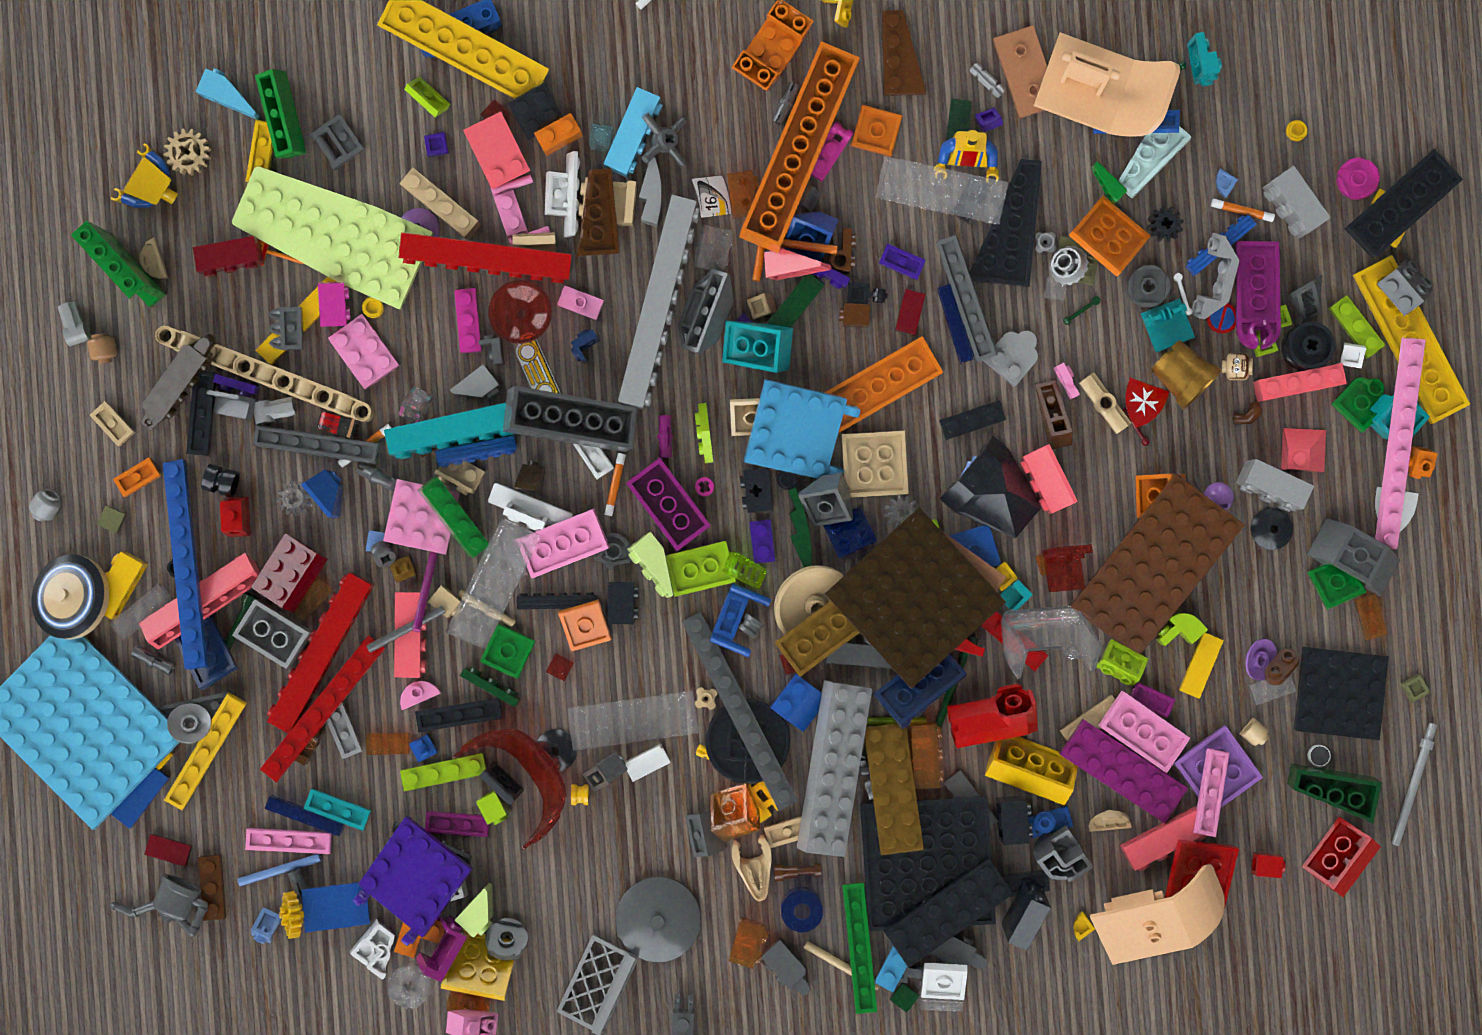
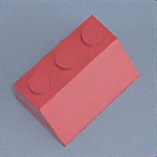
(1048, 479)

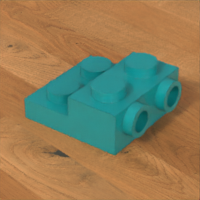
(1204, 65)

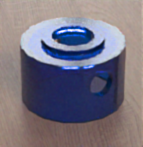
(792, 899)

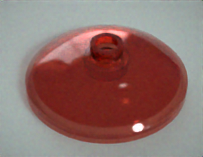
(509, 301)

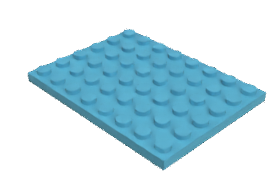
(82, 726)

